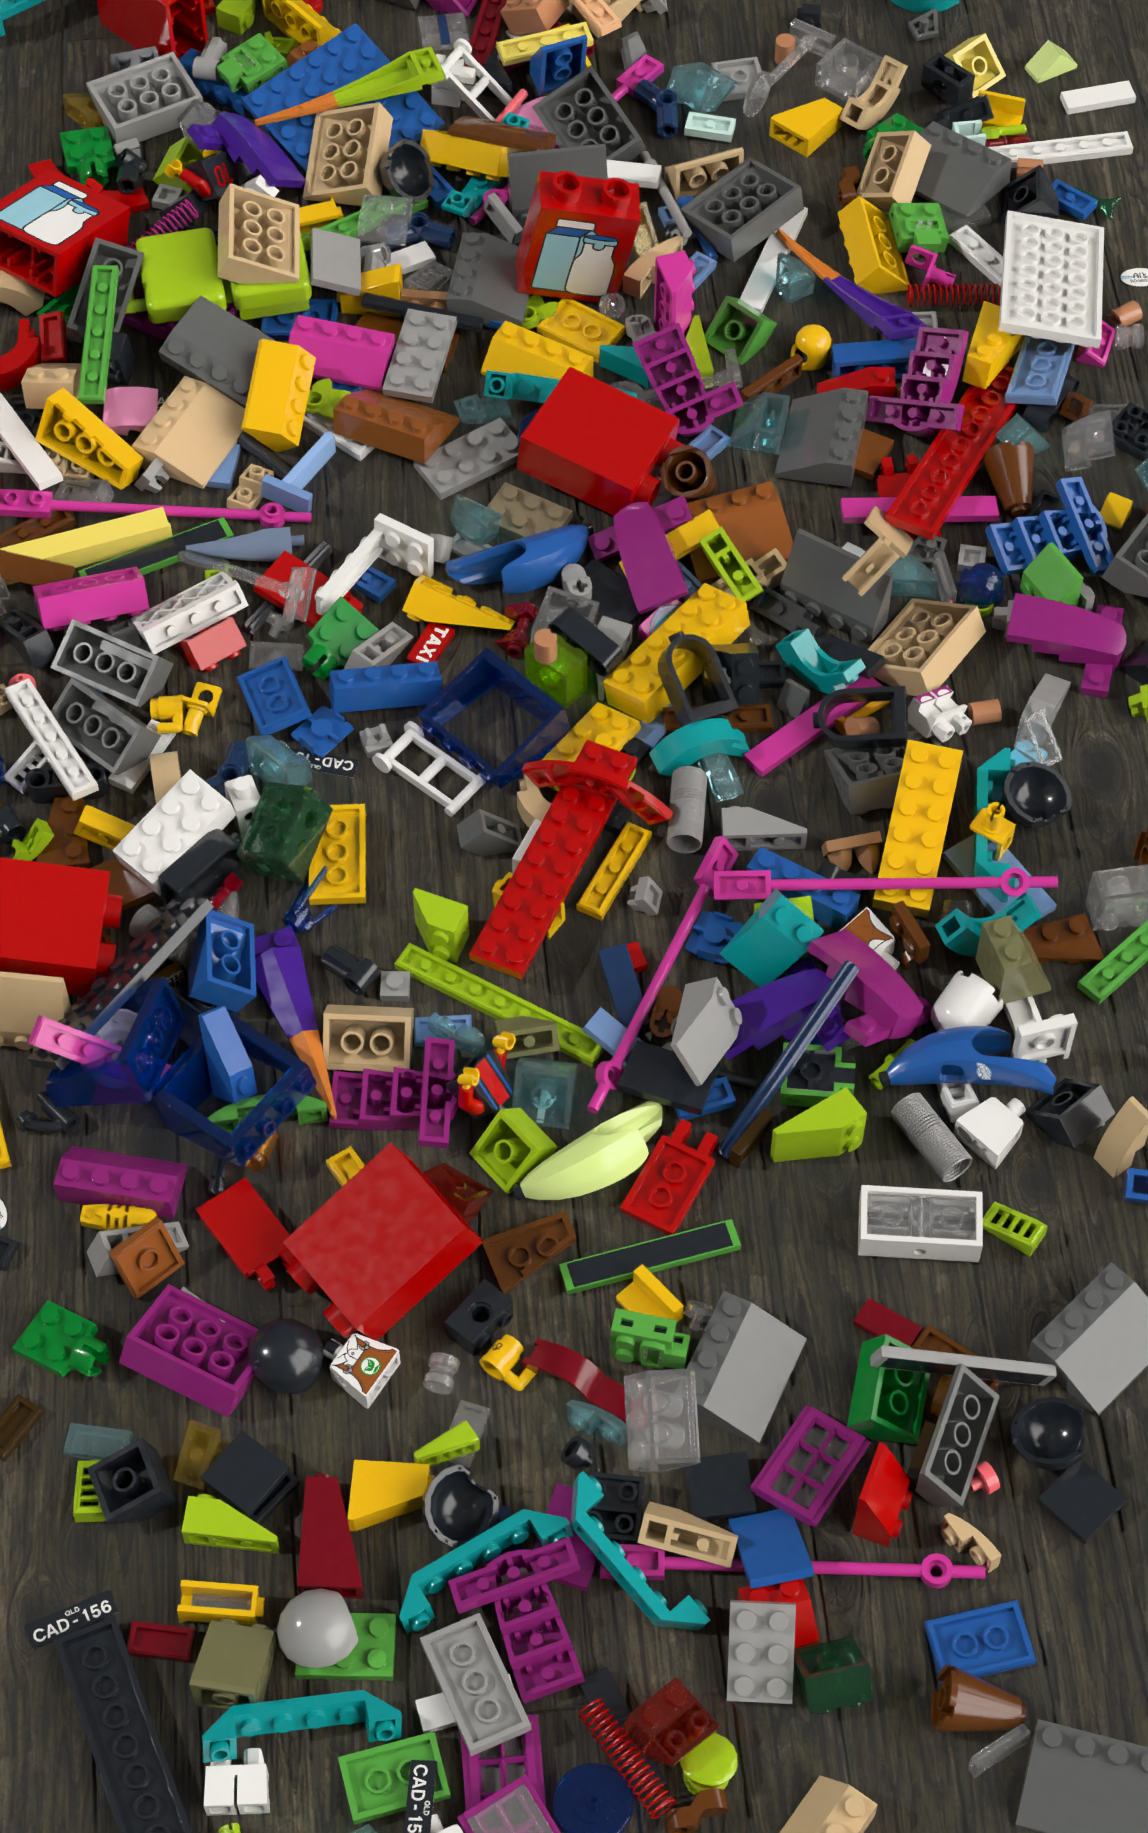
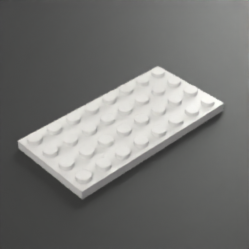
(1052, 279)

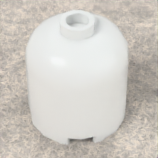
(965, 1003)

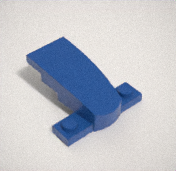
(1074, 531)

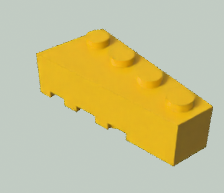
(989, 348)
(87, 441)

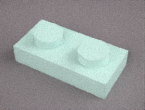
(710, 126)

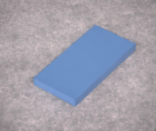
(1039, 372)
(961, 861)

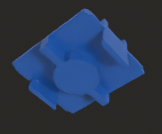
(322, 731)
(711, 936)

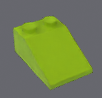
(822, 1130)

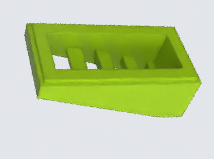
(1027, 1223)
(450, 1445)
(80, 1512)

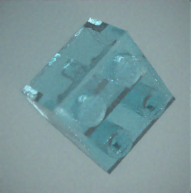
(761, 423)

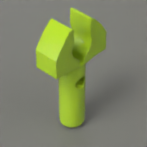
(994, 132)

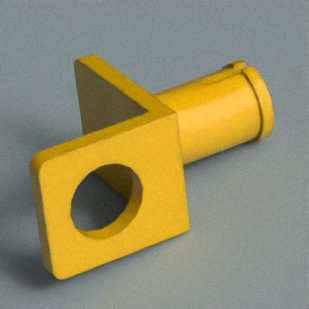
(198, 708)
(994, 827)

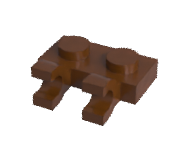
(914, 940)

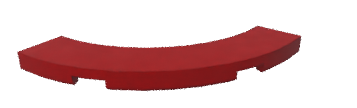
(136, 201)
(565, 773)

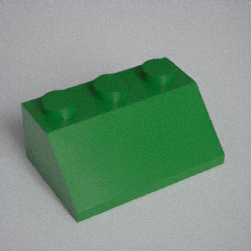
(887, 1401)

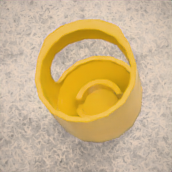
(815, 343)

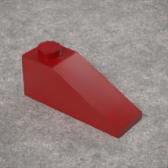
(876, 380)

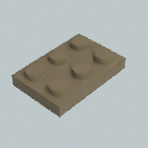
(527, 513)

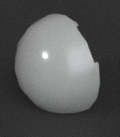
(316, 1629)

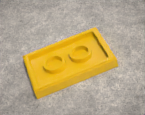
(581, 328)

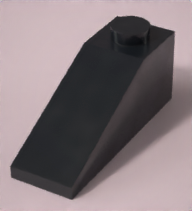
(28, 638)

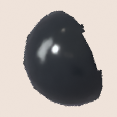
(407, 171)
(1035, 794)
(286, 1355)
(1050, 1433)
(458, 1507)

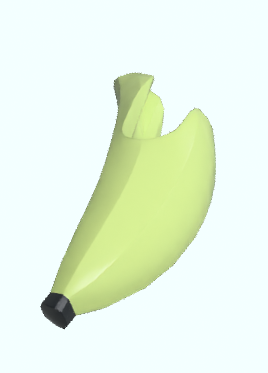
(595, 1158)

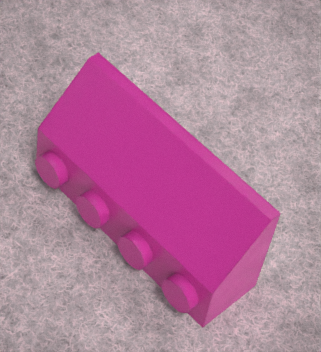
(673, 291)
(345, 351)
(91, 598)

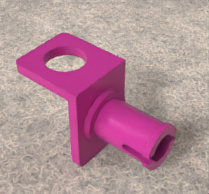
(933, 274)

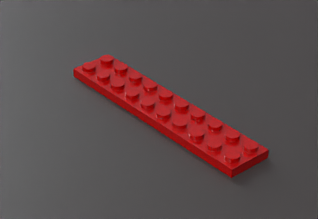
(952, 460)
(549, 868)

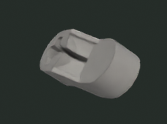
(639, 327)
(576, 581)

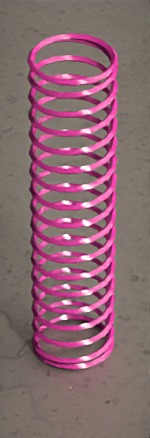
(186, 205)

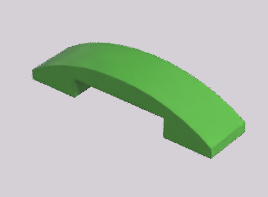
(229, 1117)

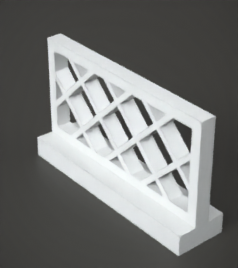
(190, 613)

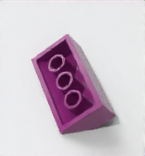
(119, 1179)

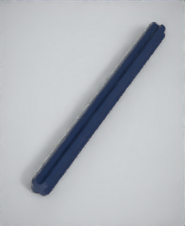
(790, 1055)

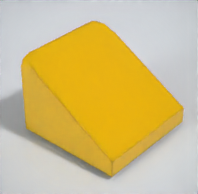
(1116, 510)

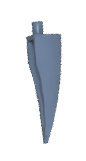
(261, 545)

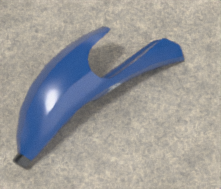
(525, 561)
(962, 1057)

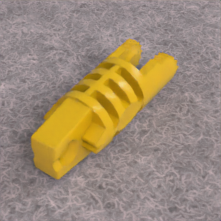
(114, 1217)

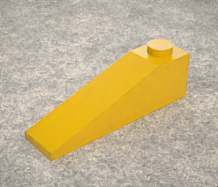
(434, 602)

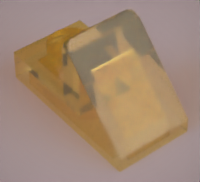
(82, 109)
(646, 235)
(197, 1453)

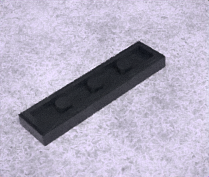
(603, 1686)

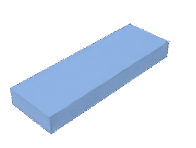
(312, 461)

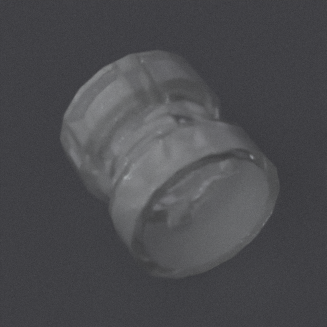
(1129, 336)
(441, 1373)

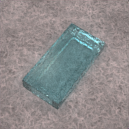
(95, 1441)

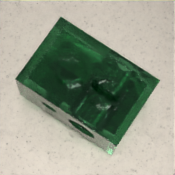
(284, 831)

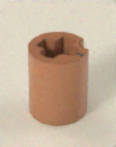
(783, 46)
(1025, 165)
(1125, 314)
(545, 646)
(984, 712)
(861, 726)

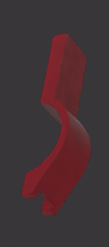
(578, 1373)

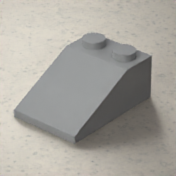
(704, 1027)

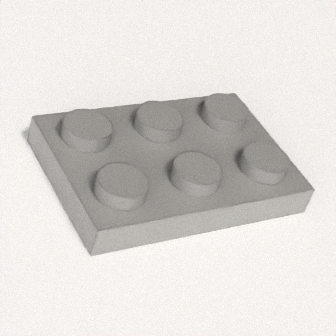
(761, 1651)

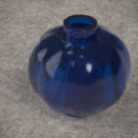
(981, 585)

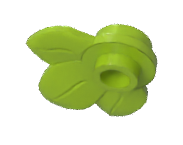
(537, 311)
(324, 398)

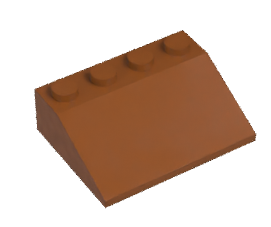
(392, 424)
(752, 522)

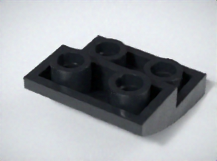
(621, 1505)

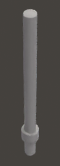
(668, 199)

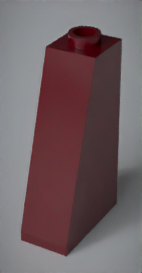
(326, 1543)

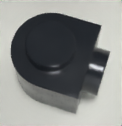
(810, 14)

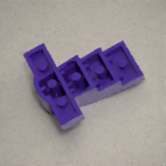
(250, 146)
(783, 1007)

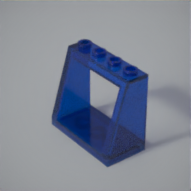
(474, 681)
(136, 1069)
(189, 1084)

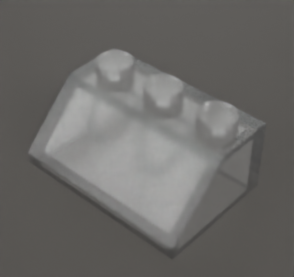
(661, 1420)

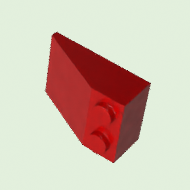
(882, 1499)

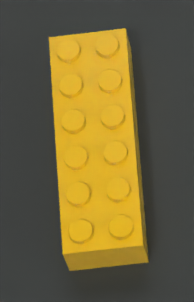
(636, 681)
(918, 823)

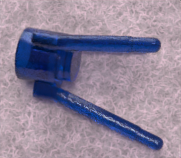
(299, 915)

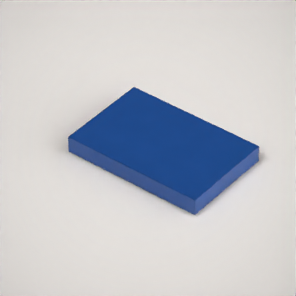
(279, 326)
(274, 696)
(771, 1548)
(982, 1640)

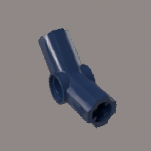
(664, 104)
(424, 230)
(234, 766)

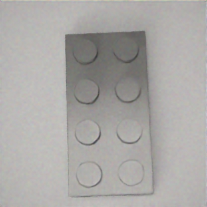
(419, 356)
(470, 459)
(475, 1684)

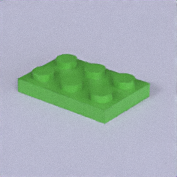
(369, 1659)
(379, 1776)

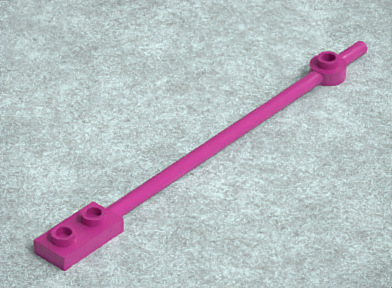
(644, 68)
(40, 503)
(719, 857)
(758, 884)
(654, 1563)

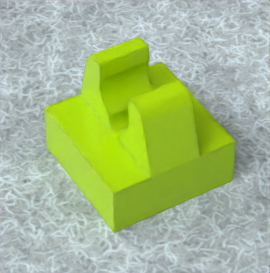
(1139, 703)

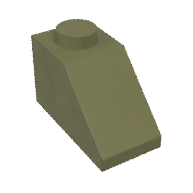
(531, 1035)

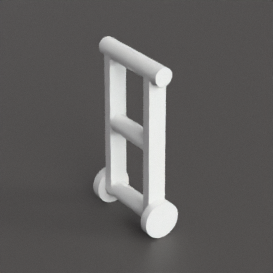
(463, 51)
(414, 733)

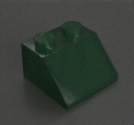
(832, 1675)

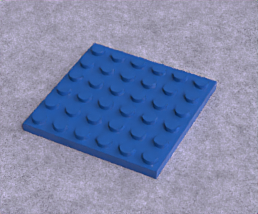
(323, 71)

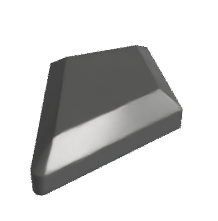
(925, 26)
(631, 49)
(925, 548)

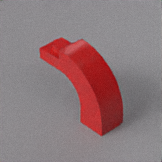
(22, 356)

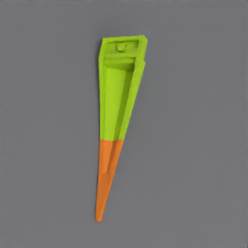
(395, 78)

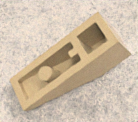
(686, 1535)

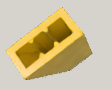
(806, 125)
(381, 281)
(385, 1491)

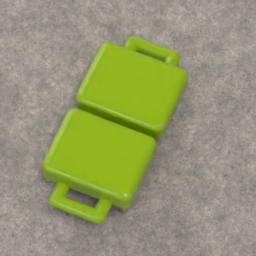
(185, 266)

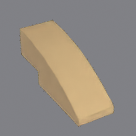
(642, 271)
(767, 571)
(1123, 1138)

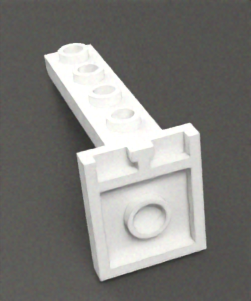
(389, 541)
(1036, 1037)

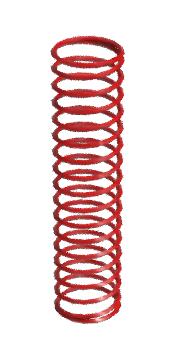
(910, 293)
(642, 1761)

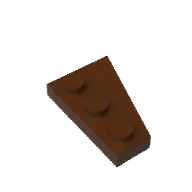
(66, 846)
(1065, 940)
(526, 1249)

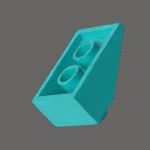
(771, 940)

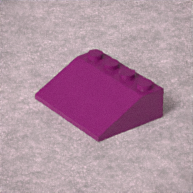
(192, 1350)

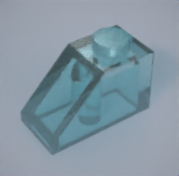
(793, 278)
(1020, 430)
(474, 520)
(913, 578)

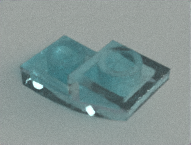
(476, 411)
(721, 776)
(465, 1038)
(590, 1417)

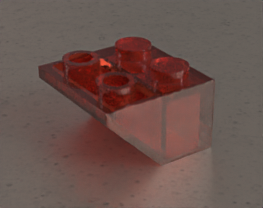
(669, 1724)

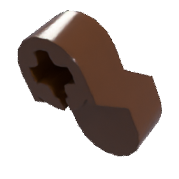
(848, 185)
(670, 999)
(706, 1804)

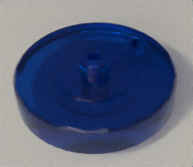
(593, 1800)

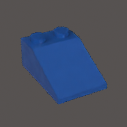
(558, 63)
(223, 962)

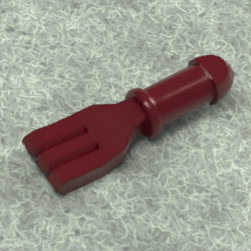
(1014, 139)
(228, 885)

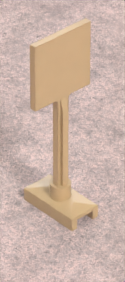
(881, 555)

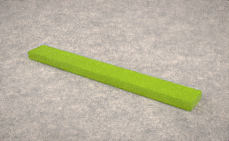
(492, 999)

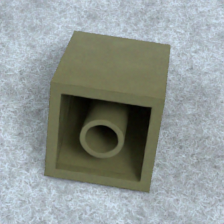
(1009, 961)
(233, 1665)

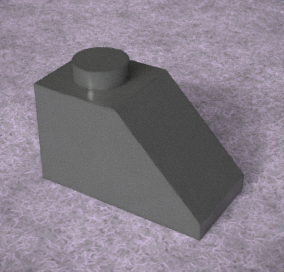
(488, 834)

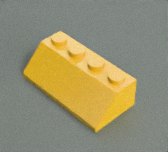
(299, 21)
(466, 154)
(872, 248)
(531, 353)
(278, 394)

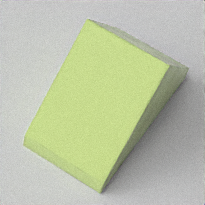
(1049, 63)

